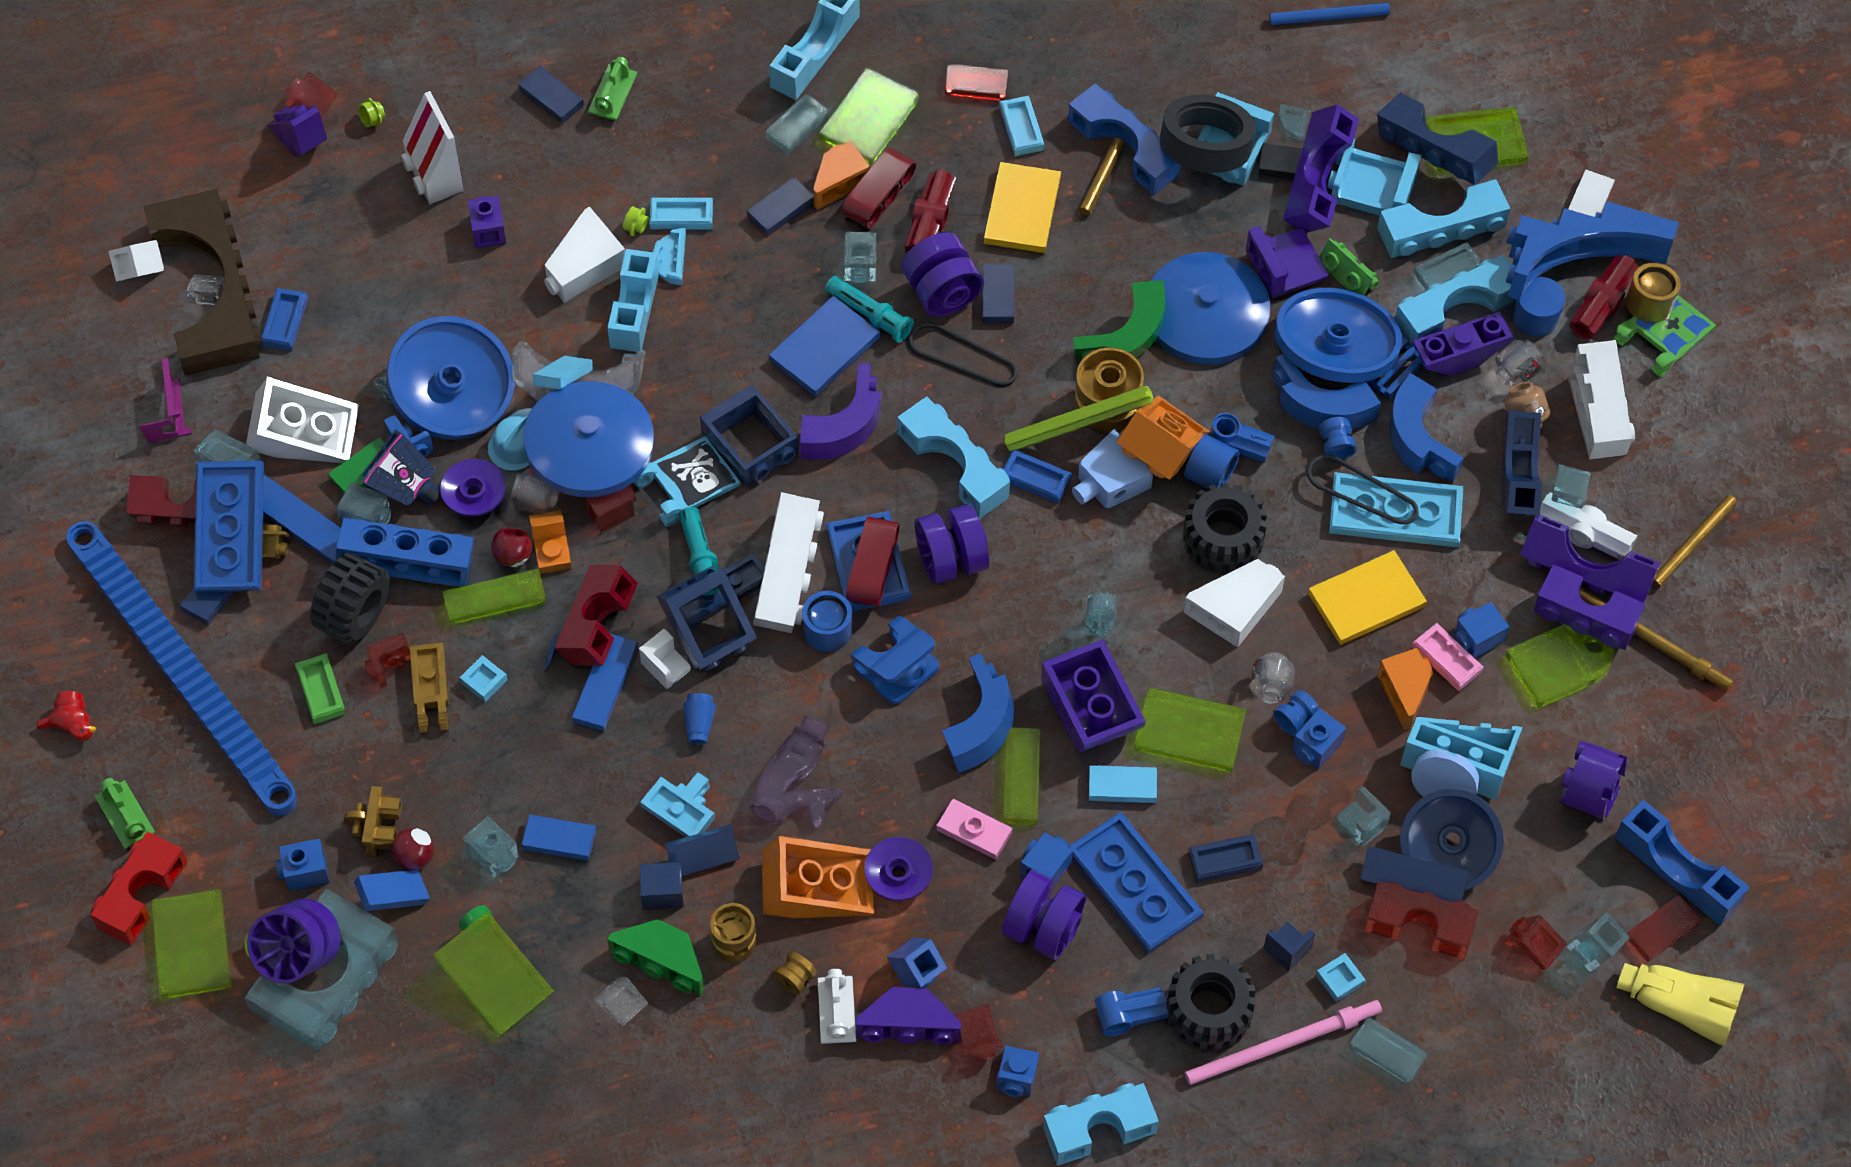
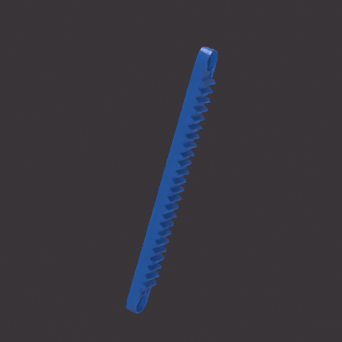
(182, 668)

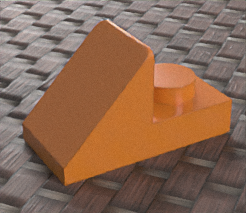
(550, 542)

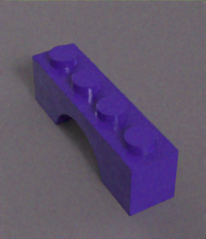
(1327, 137)
(1550, 544)

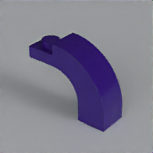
(843, 432)

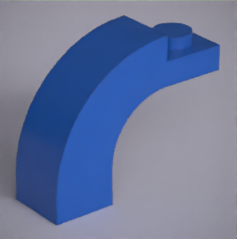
(1314, 405)
(1409, 436)
(987, 728)

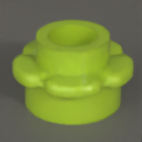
(371, 113)
(635, 221)

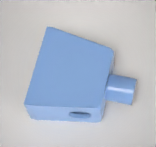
(1111, 474)

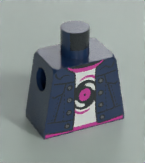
(401, 472)

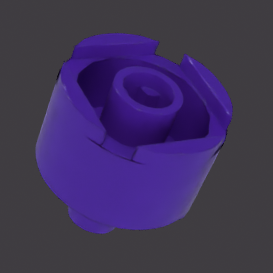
(1594, 780)

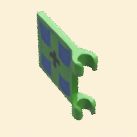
(1671, 336)

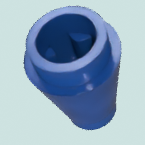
(698, 717)

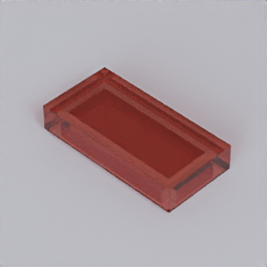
(976, 82)
(1663, 928)

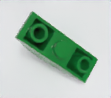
(660, 953)

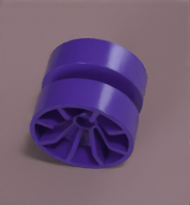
(942, 274)
(959, 541)
(1053, 918)
(293, 940)

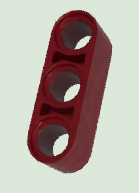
(879, 188)
(872, 561)

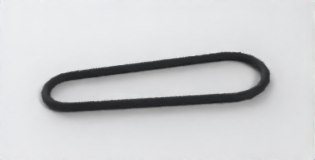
(969, 342)
(1357, 503)

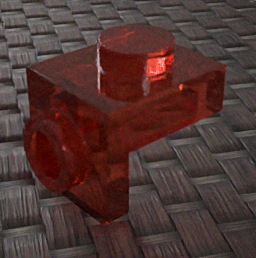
(978, 1032)

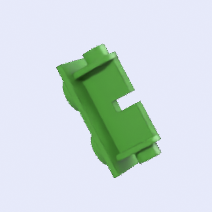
(613, 90)
(1346, 270)
(123, 812)

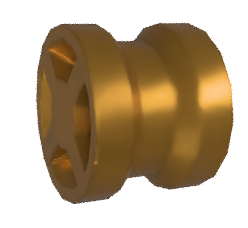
(794, 973)

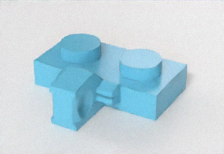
(681, 805)

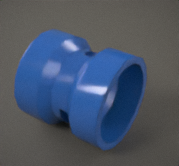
(1336, 434)
(1296, 712)

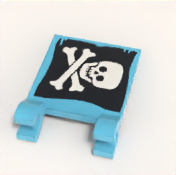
(689, 478)

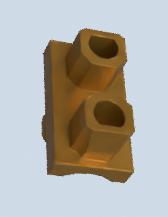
(374, 834)

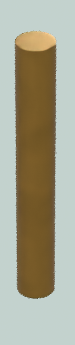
(1101, 176)

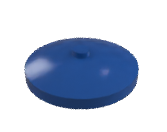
(1212, 308)
(1338, 335)
(450, 377)
(588, 439)

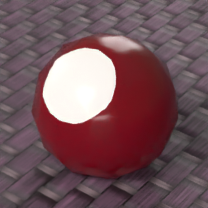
(511, 547)
(412, 848)

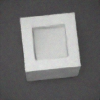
(136, 260)
(663, 660)

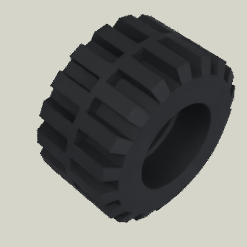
(1229, 506)
(349, 598)
(1216, 977)

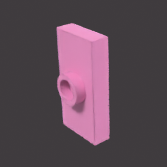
(1448, 657)
(974, 829)

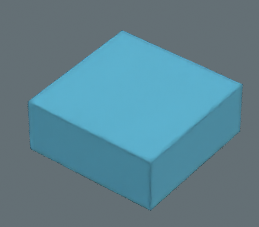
(483, 678)
(1340, 977)

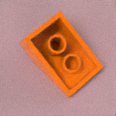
(1161, 437)
(814, 880)

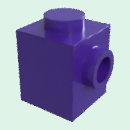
(486, 221)

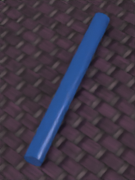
(1329, 14)

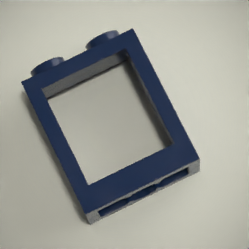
(735, 410)
(691, 589)

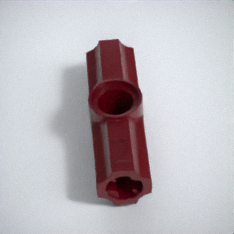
(932, 209)
(1604, 297)

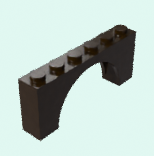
(227, 331)

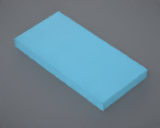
(1437, 505)

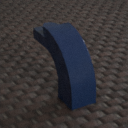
(1520, 463)

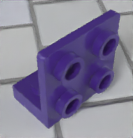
(1285, 260)

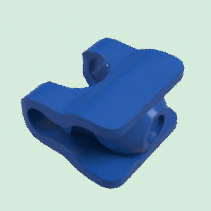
(901, 668)

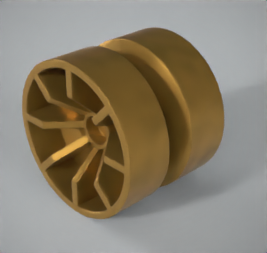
(1106, 375)

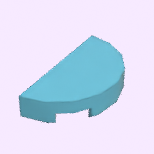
(670, 256)

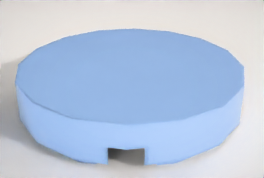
(1440, 771)

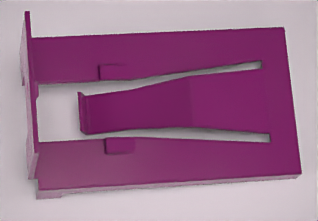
(153, 431)

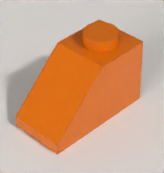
(838, 174)
(1405, 683)

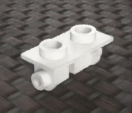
(836, 1008)

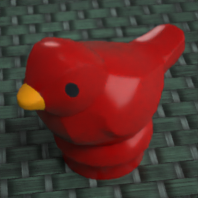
(69, 716)

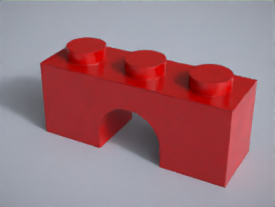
(149, 862)

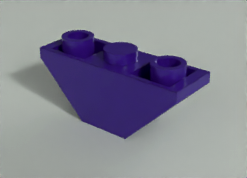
(299, 128)
(1463, 345)
(908, 1017)

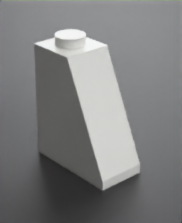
(583, 258)
(1236, 600)

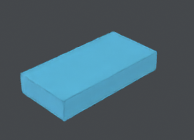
(1021, 126)
(681, 213)
(562, 372)
(1123, 784)

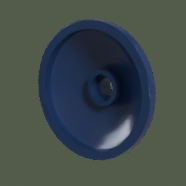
(1459, 812)

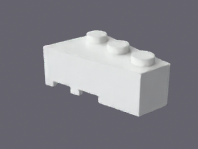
(1601, 400)

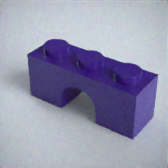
(1611, 623)

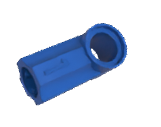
(1247, 440)
(1122, 1011)

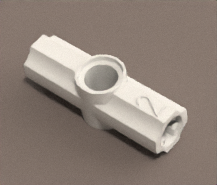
(1590, 528)

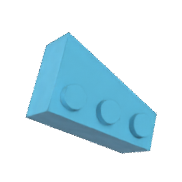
(1483, 746)

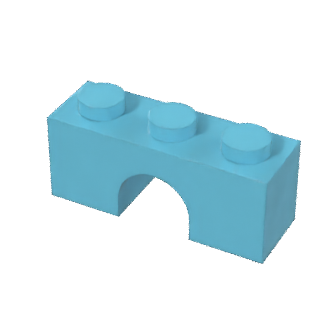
(637, 290)
(1125, 1109)

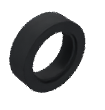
(1206, 155)

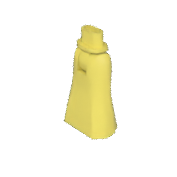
(1691, 999)

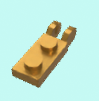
(429, 683)

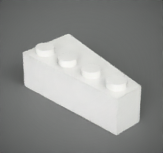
(786, 563)

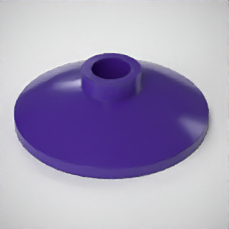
(468, 477)
(895, 855)

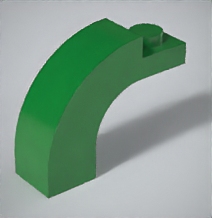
(1141, 328)

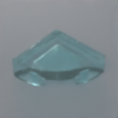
(1293, 120)

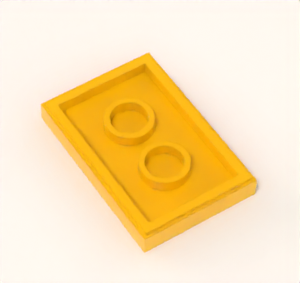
(1022, 207)
(1367, 597)

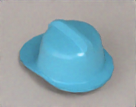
(507, 442)

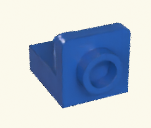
(421, 441)
(1017, 1071)

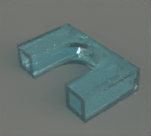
(315, 1015)

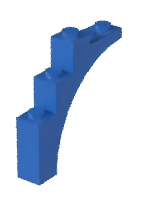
(1575, 236)

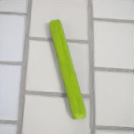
(1079, 418)

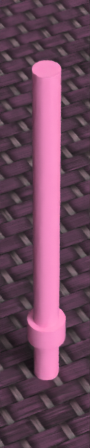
(1345, 1018)

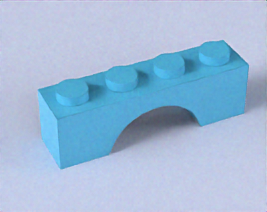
(798, 64)
(1409, 230)
(1482, 285)
(929, 429)

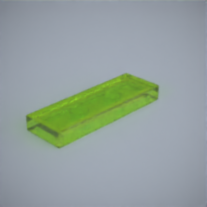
(494, 596)
(1021, 776)

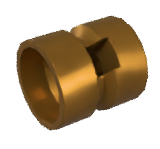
(733, 933)

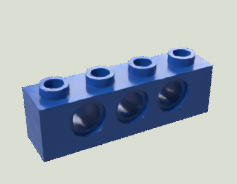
(409, 551)

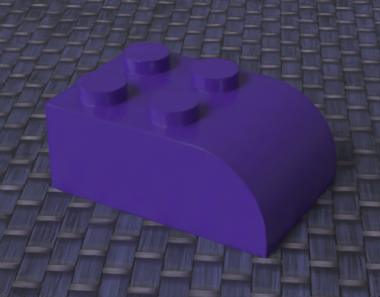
(1091, 696)

